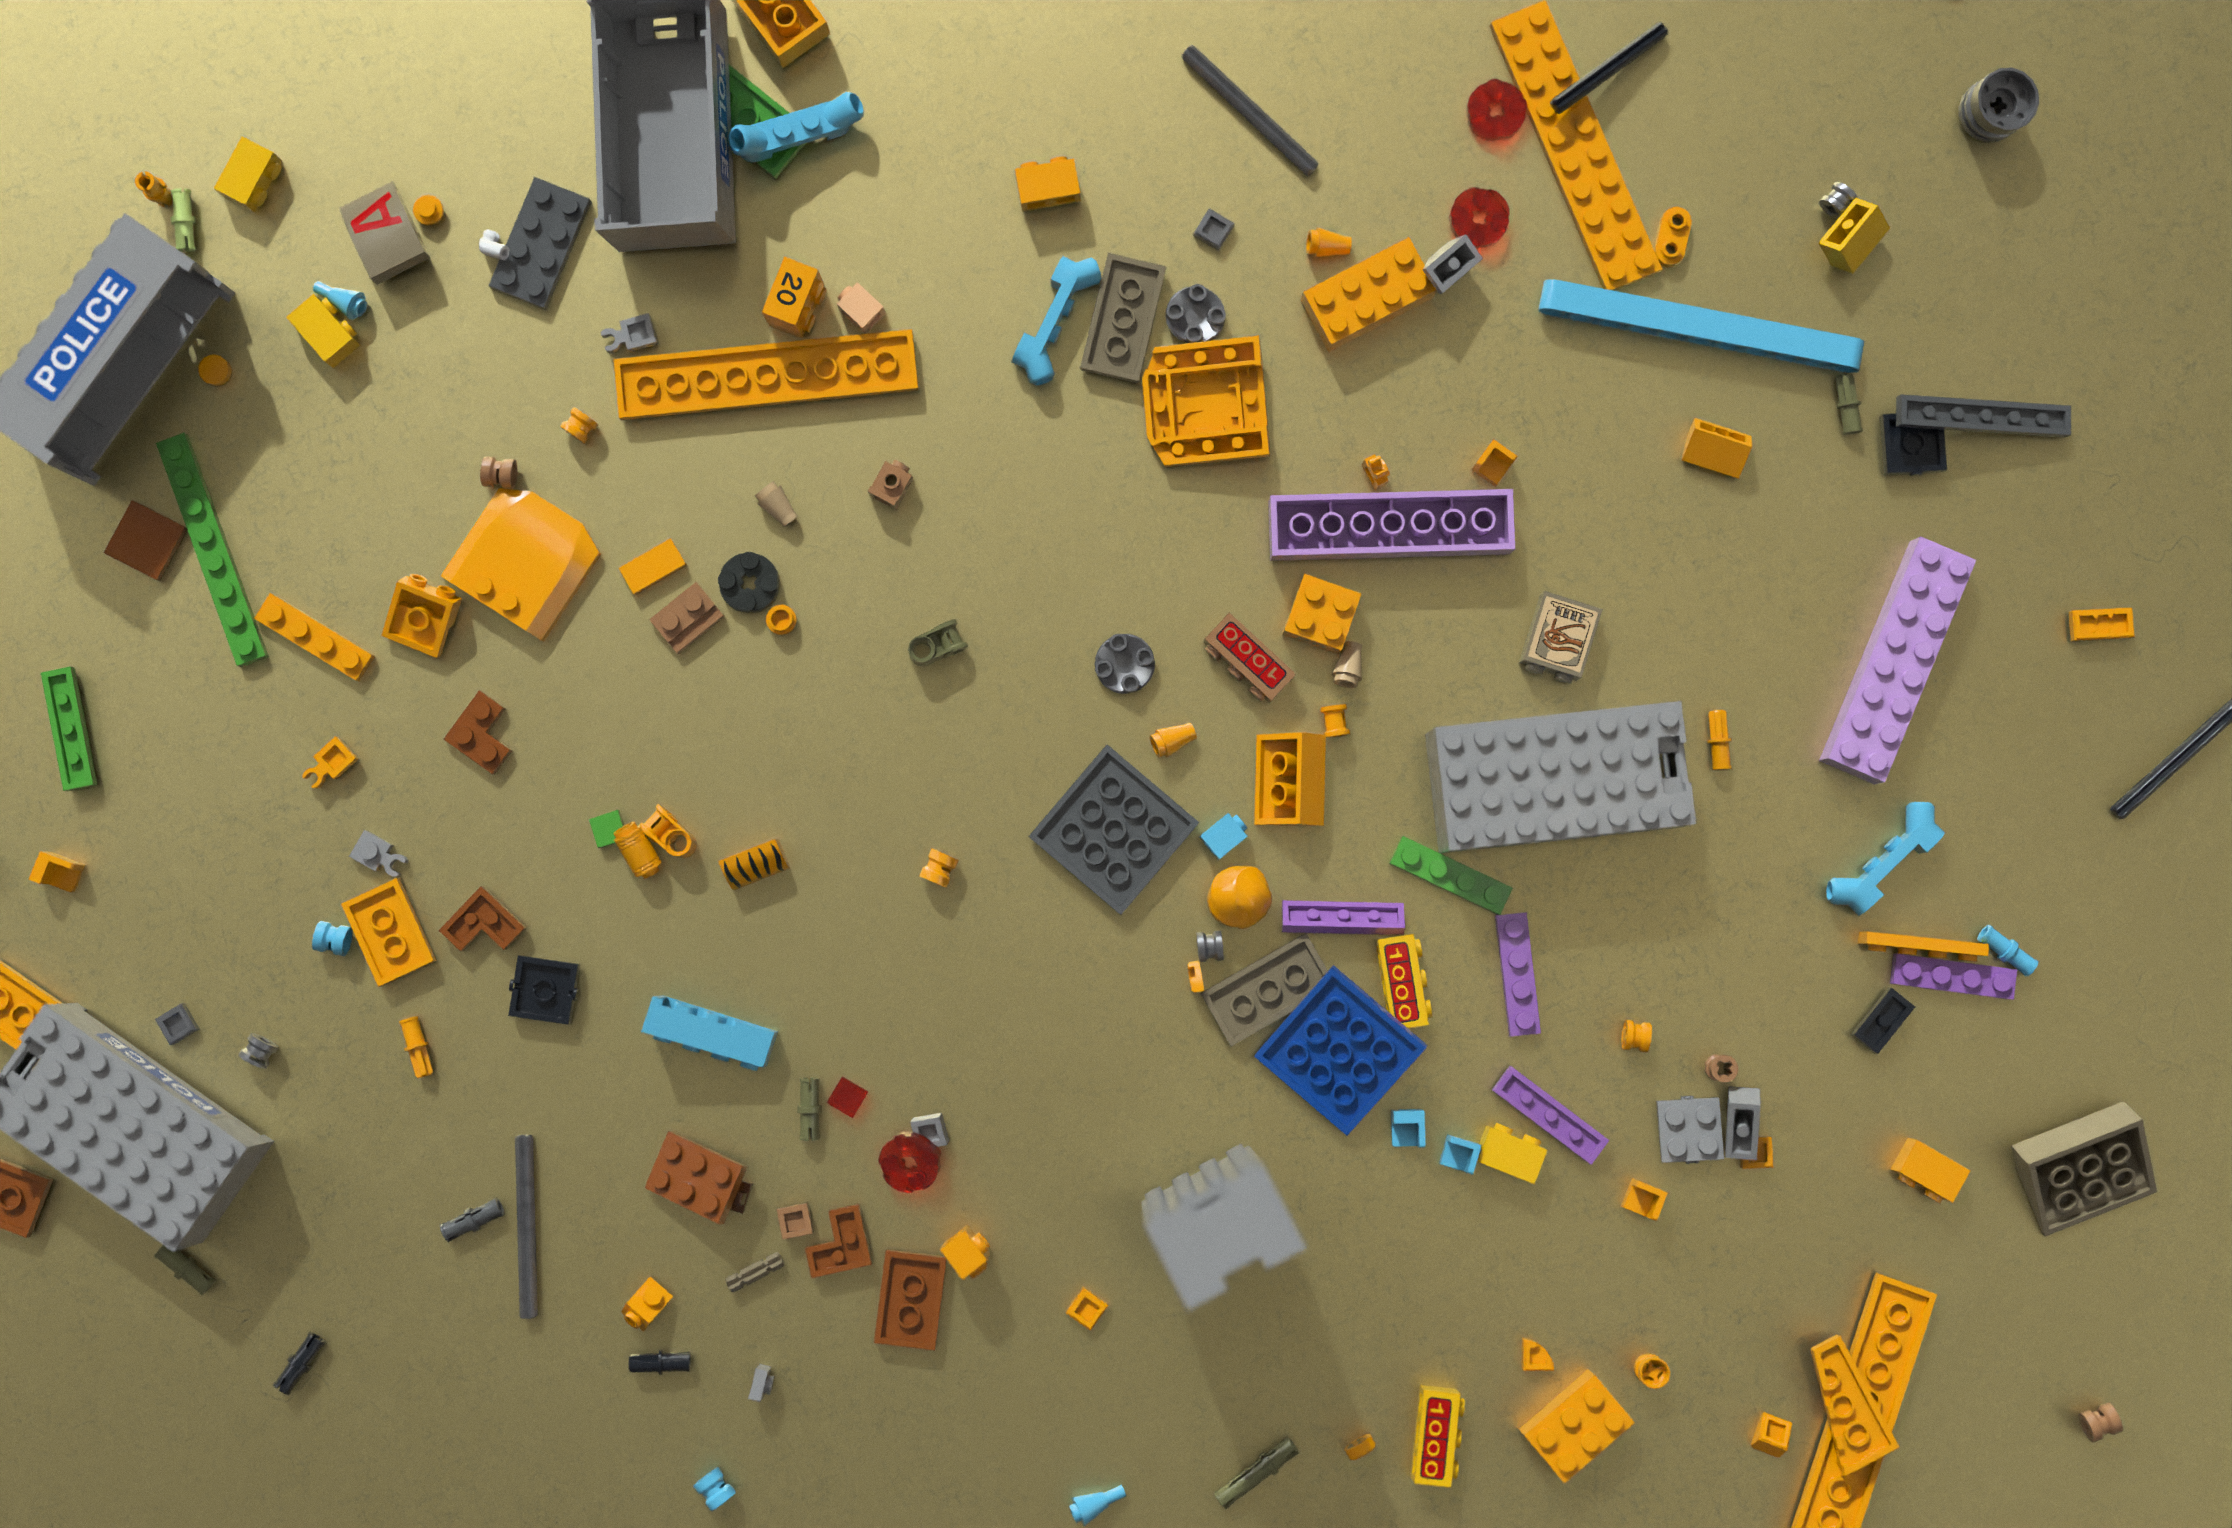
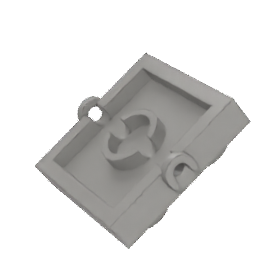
(1690, 1129)

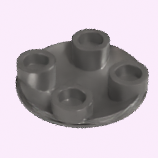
(1195, 314)
(1124, 663)

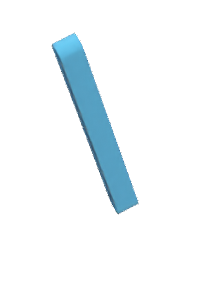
(1701, 326)

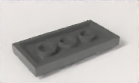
(540, 243)

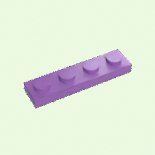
(1343, 917)
(1517, 974)
(1953, 976)
(1550, 1115)

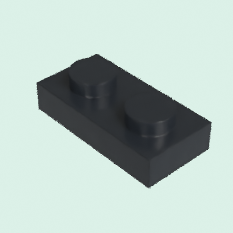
(1883, 1020)

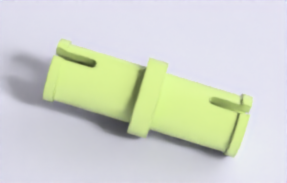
(183, 220)

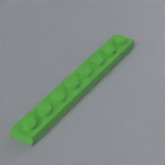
(212, 550)

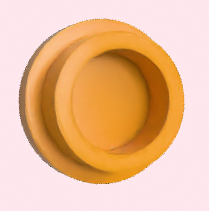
(428, 210)
(781, 619)

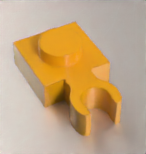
(1376, 471)
(332, 760)

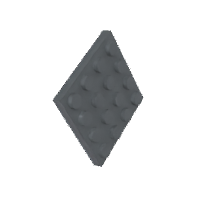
(1113, 829)

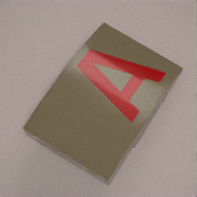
(384, 233)

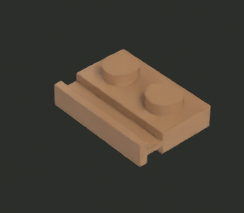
(687, 618)

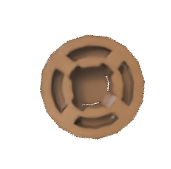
(498, 472)
(2100, 1422)

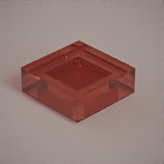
(847, 1097)

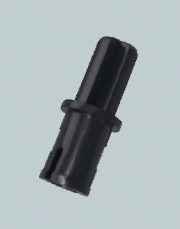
(660, 1362)

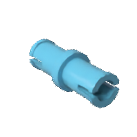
(2008, 950)

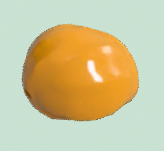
(1239, 897)

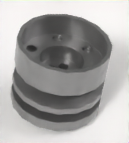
(2009, 94)

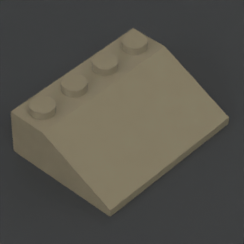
(2085, 1167)

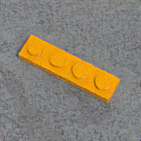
(314, 637)
(1910, 944)

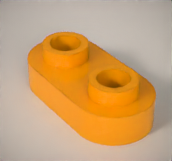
(1672, 235)

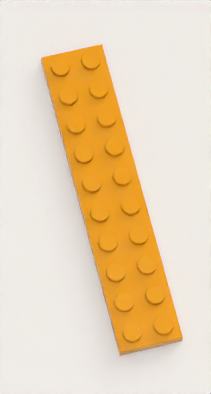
(1576, 148)
(766, 374)
(1885, 1357)

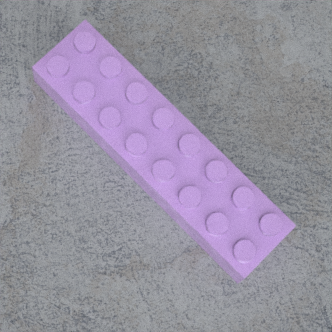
(1391, 524)
(1897, 660)

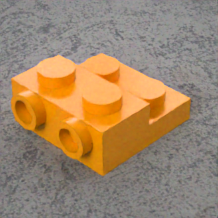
(421, 615)

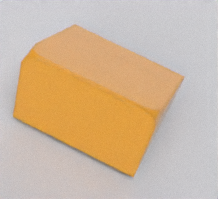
(1772, 1435)

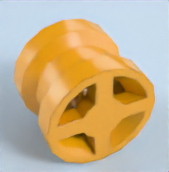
(579, 425)
(1636, 1036)

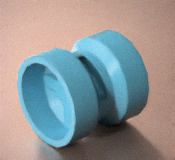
(332, 938)
(714, 1489)

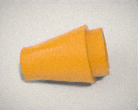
(1327, 243)
(1171, 739)

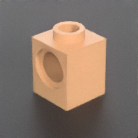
(860, 307)

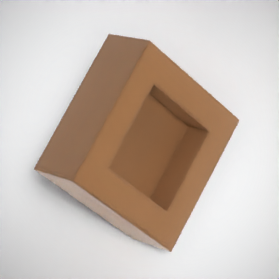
(795, 1220)

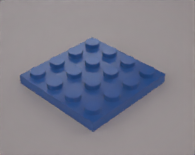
(1340, 1050)

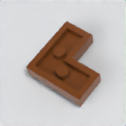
(472, 735)
(481, 914)
(849, 1246)

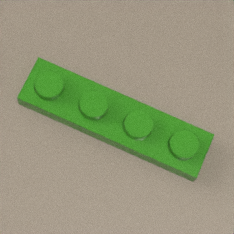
(69, 728)
(1450, 875)

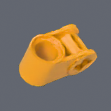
(665, 829)

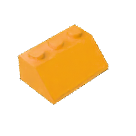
(1290, 779)

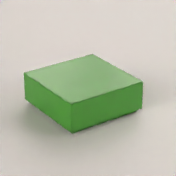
(604, 827)

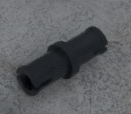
(299, 1363)

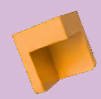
(1494, 462)
(56, 871)
(1644, 1199)

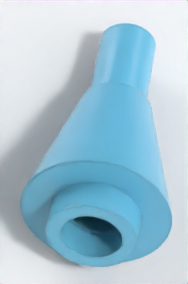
(349, 302)
(1089, 1506)

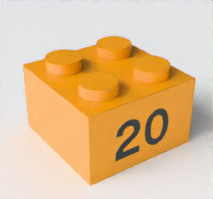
(794, 298)
(1321, 614)

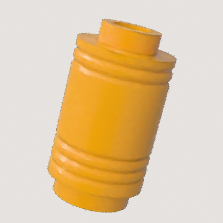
(637, 850)

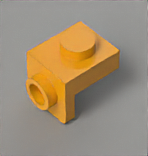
(646, 1304)

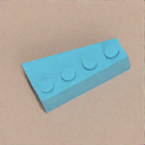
(709, 1031)

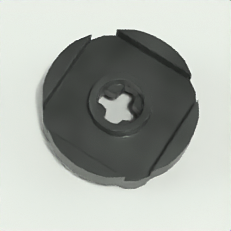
(749, 565)

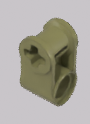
(938, 643)

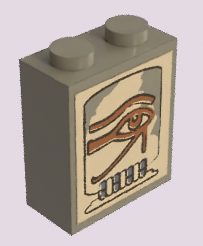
(1560, 637)

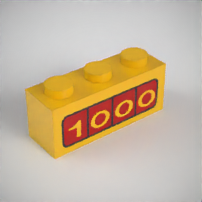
(1403, 979)
(1437, 1436)

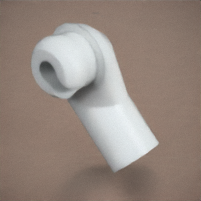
(489, 246)

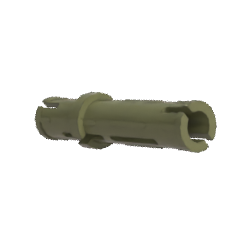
(1257, 1472)

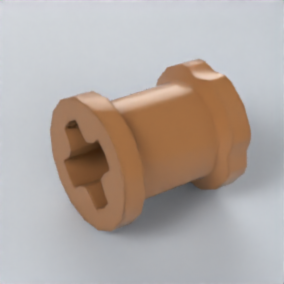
(1730, 1067)

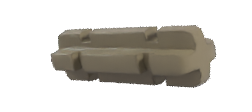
(754, 1272)

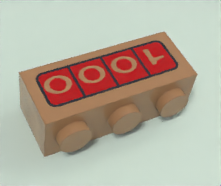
(1248, 658)

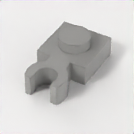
(635, 334)
(375, 852)

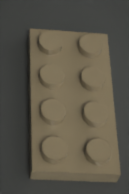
(1123, 318)
(1265, 989)

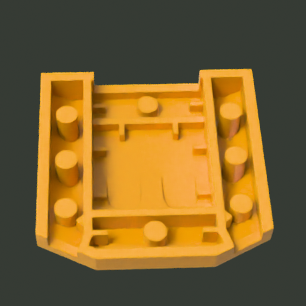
(1207, 402)
(524, 560)

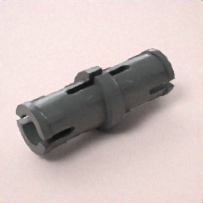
(472, 1219)

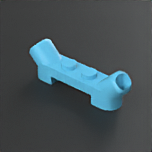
(823, 120)
(1031, 350)
(1920, 834)

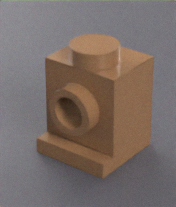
(893, 494)

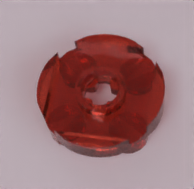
(1496, 93)
(1482, 201)
(921, 1150)

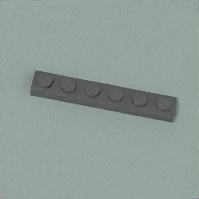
(1983, 416)

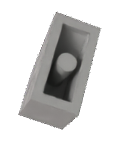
(1451, 263)
(1742, 1123)

